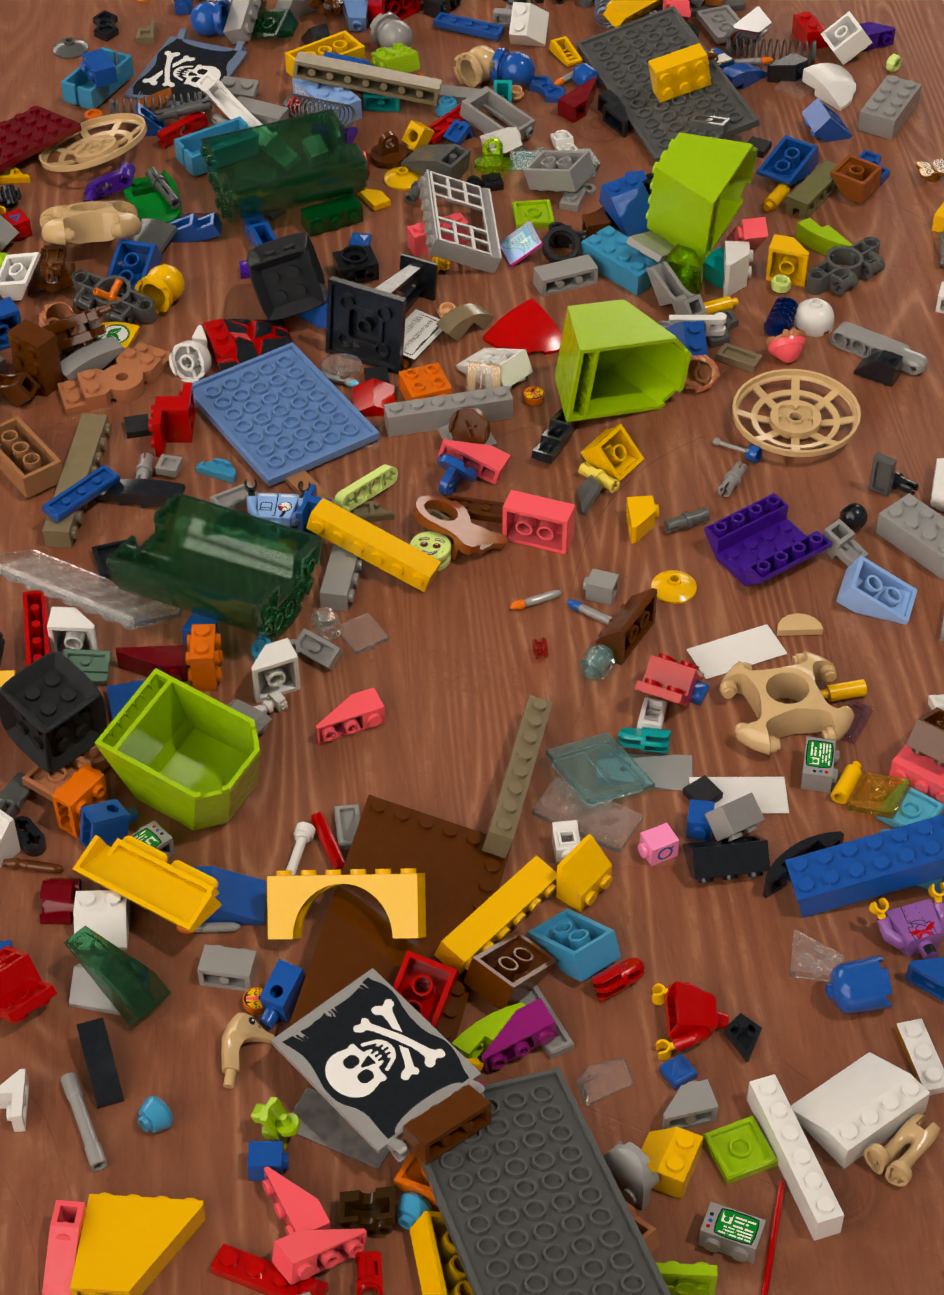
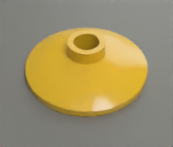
(400, 178)
(674, 587)

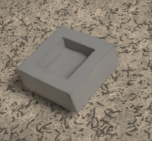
(169, 465)

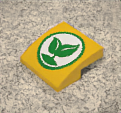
(123, 332)

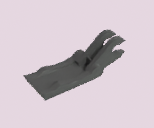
(14, 795)

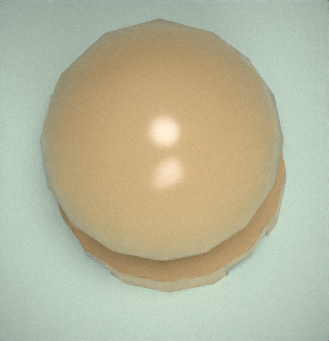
(474, 66)

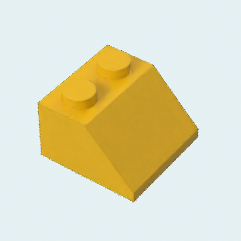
(787, 258)
(613, 453)
(583, 874)
(674, 1157)

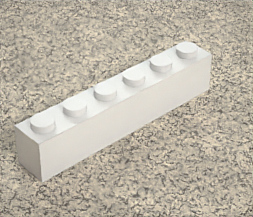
(795, 1157)

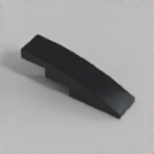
(554, 438)
(144, 491)

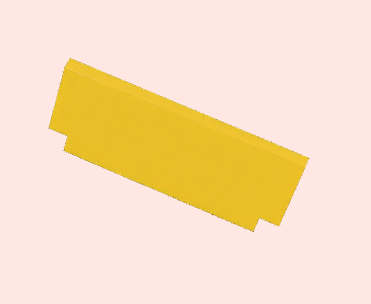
(146, 878)

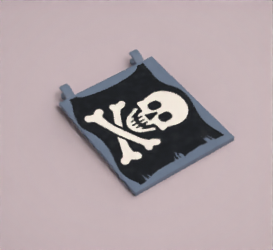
(182, 64)

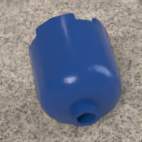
(860, 986)

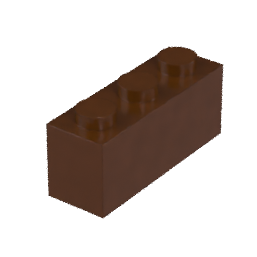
(447, 1124)

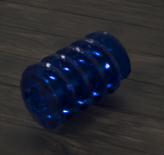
(780, 316)

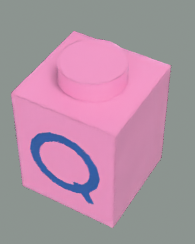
(658, 844)

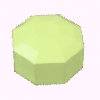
(893, 63)
(781, 284)

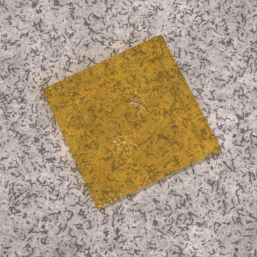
(878, 795)

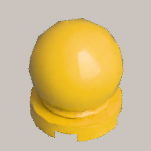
(163, 285)

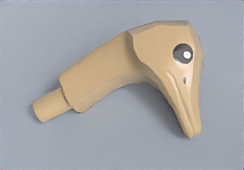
(238, 1031)

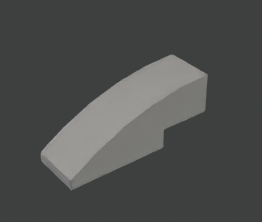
(91, 357)

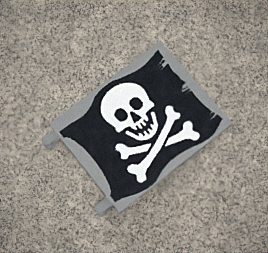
(375, 1060)

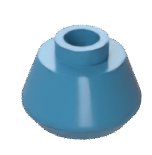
(445, 105)
(155, 1115)
(410, 1208)

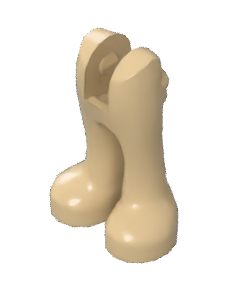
(899, 1171)

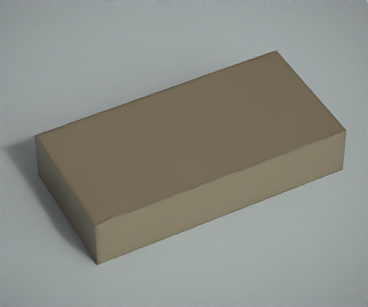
(739, 357)

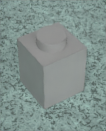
(601, 586)

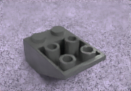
(439, 158)

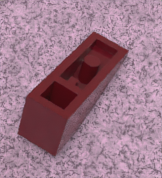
(145, 659)

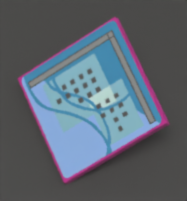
(520, 243)

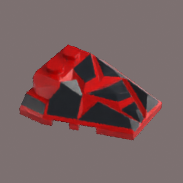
(244, 339)

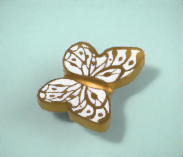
(932, 170)

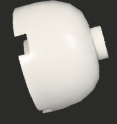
(814, 317)
(190, 360)

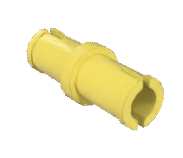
(605, 480)

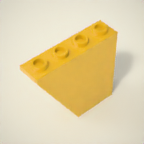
(131, 1241)

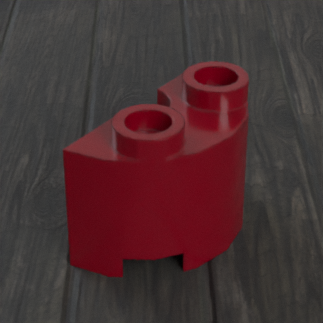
(58, 900)

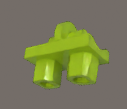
(276, 1121)

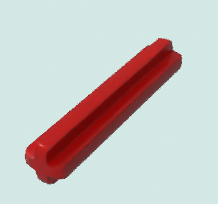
(328, 841)

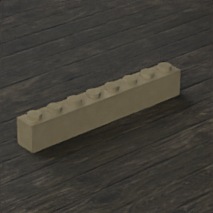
(367, 78)
(82, 460)
(517, 777)

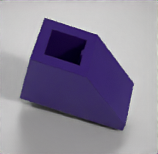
(879, 34)

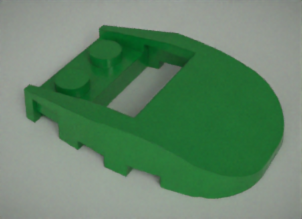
(150, 202)

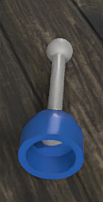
(752, 453)

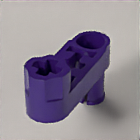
(119, 179)

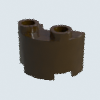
(368, 1210)

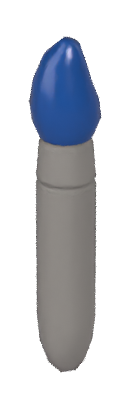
(593, 613)

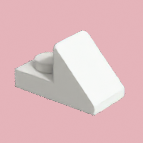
(14, 1099)

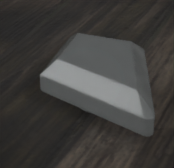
(588, 493)

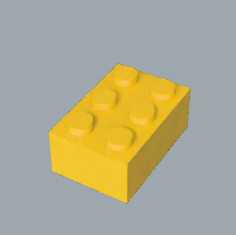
(679, 72)

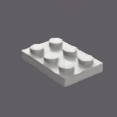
(717, 21)

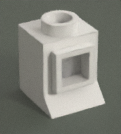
(564, 838)

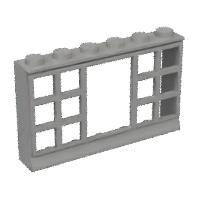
(453, 251)

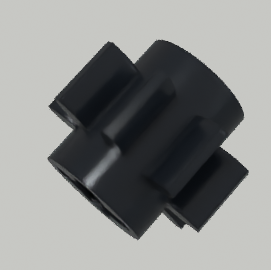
(9, 195)

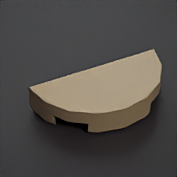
(799, 625)

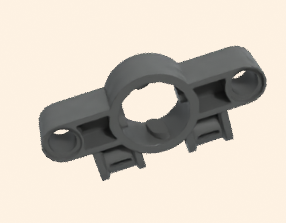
(862, 261)
(126, 309)

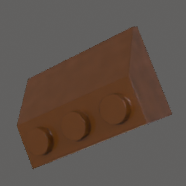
(629, 625)

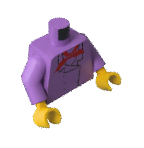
(915, 926)

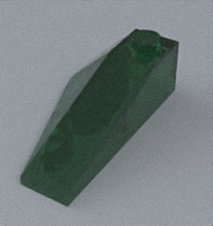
(275, 24)
(123, 979)

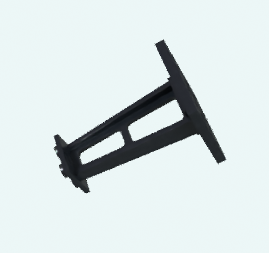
(372, 320)

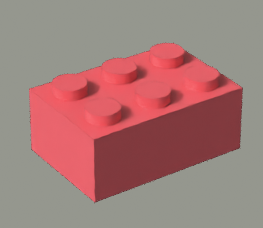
(538, 522)

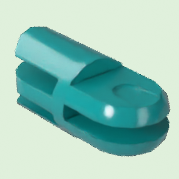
(645, 739)

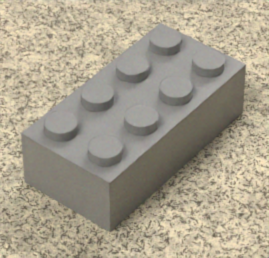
(889, 107)
(915, 531)

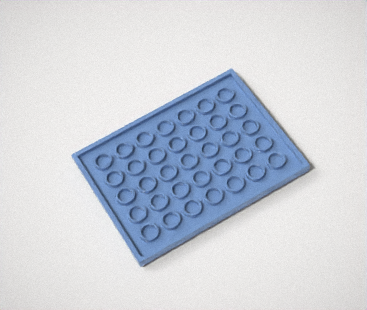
(282, 413)

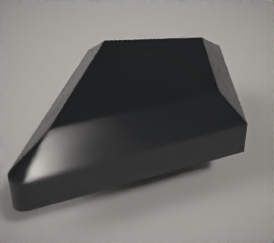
(743, 1035)

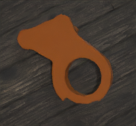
(465, 535)

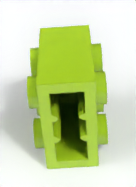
(396, 58)

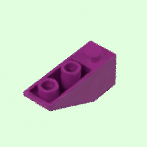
(522, 1033)

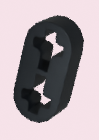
(33, 834)

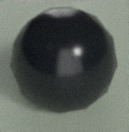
(854, 516)

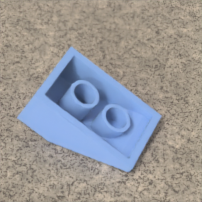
(876, 592)

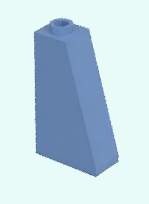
(356, 14)

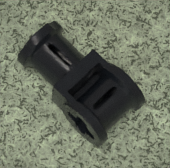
(563, 241)

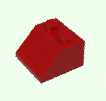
(809, 28)

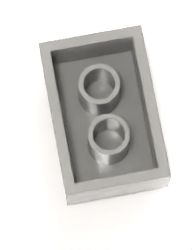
(559, 170)

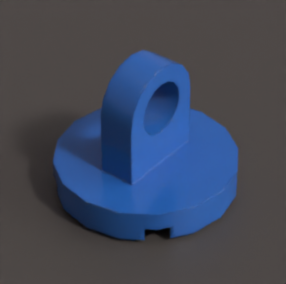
(454, 473)

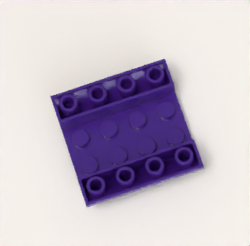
(761, 541)

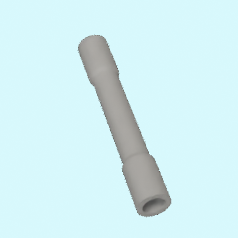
(92, 1146)

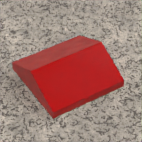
(371, 396)

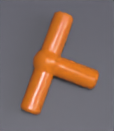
(112, 295)

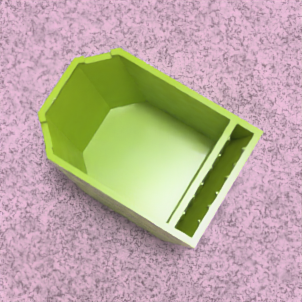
(698, 190)
(616, 362)
(183, 752)

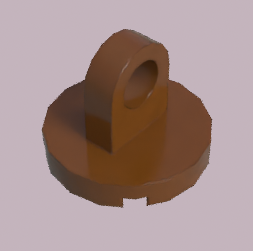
(388, 153)
(469, 426)

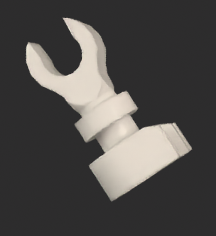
(275, 700)

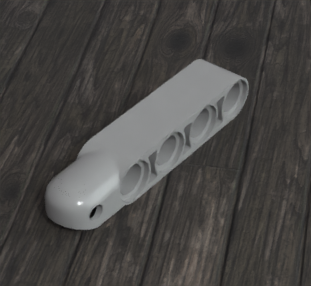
(866, 343)

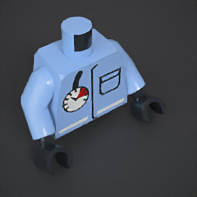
(275, 506)

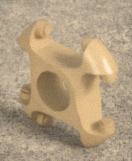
(90, 222)
(779, 719)

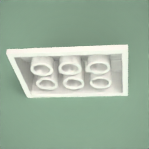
(860, 1107)

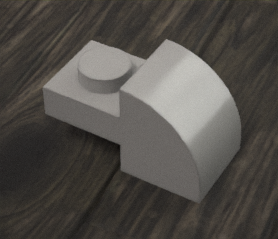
(842, 543)

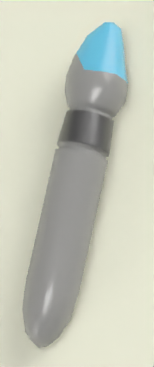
(349, 382)

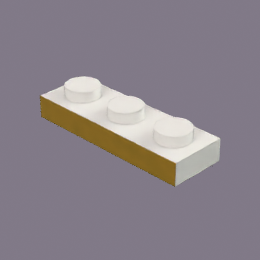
(921, 1055)

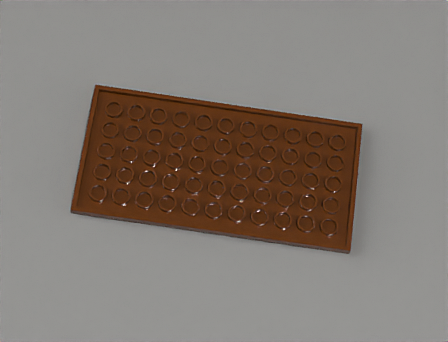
(357, 926)

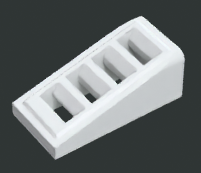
(650, 717)

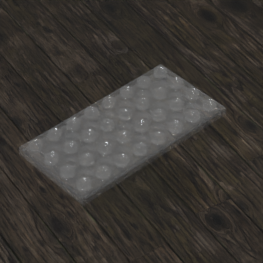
(83, 589)

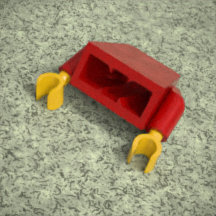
(689, 1016)

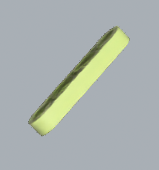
(384, 478)

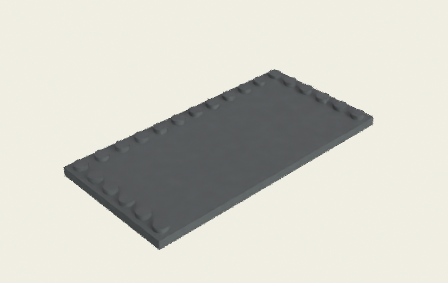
(623, 68)
(538, 1202)

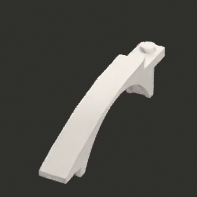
(224, 99)

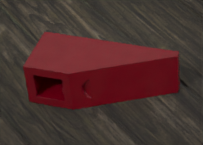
(577, 102)

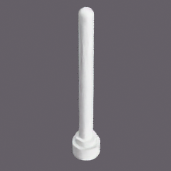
(303, 835)

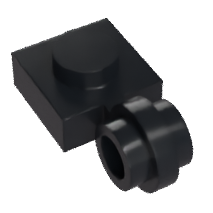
(492, 181)

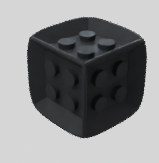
(287, 276)
(52, 711)

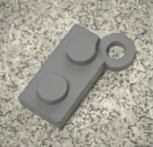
(573, 200)
(317, 649)

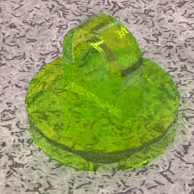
(492, 160)

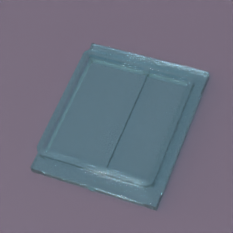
(598, 769)

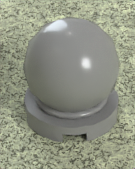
(389, 30)

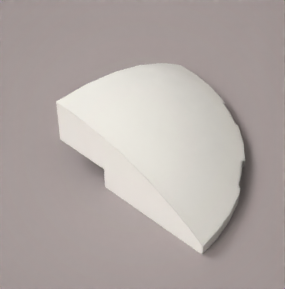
(831, 84)

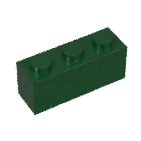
(331, 215)

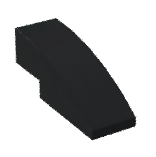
(613, 112)
(100, 1063)

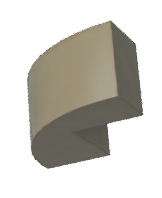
(460, 319)

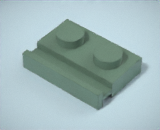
(92, 663)

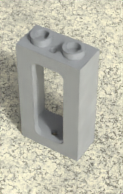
(500, 108)

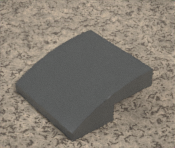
(707, 126)
(155, 232)

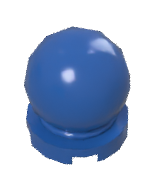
(210, 17)
(512, 66)

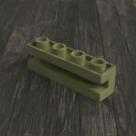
(812, 191)

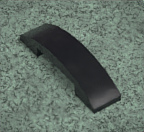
(778, 871)

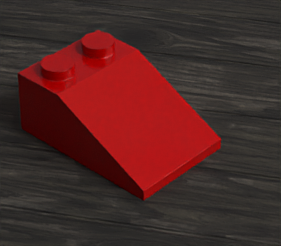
(401, 8)
(426, 985)

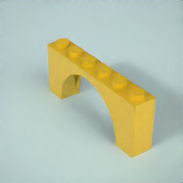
(399, 894)

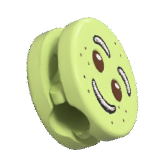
(435, 545)

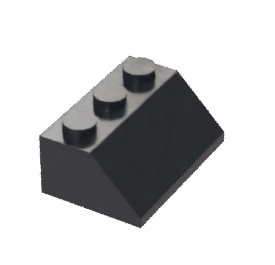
(727, 858)

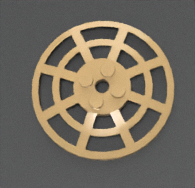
(98, 147)
(808, 415)

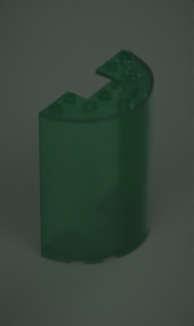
(282, 165)
(220, 565)

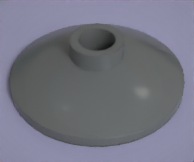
(70, 48)

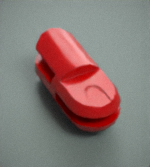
(617, 978)

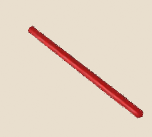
(773, 1238)

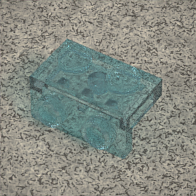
(522, 157)

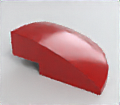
(525, 328)

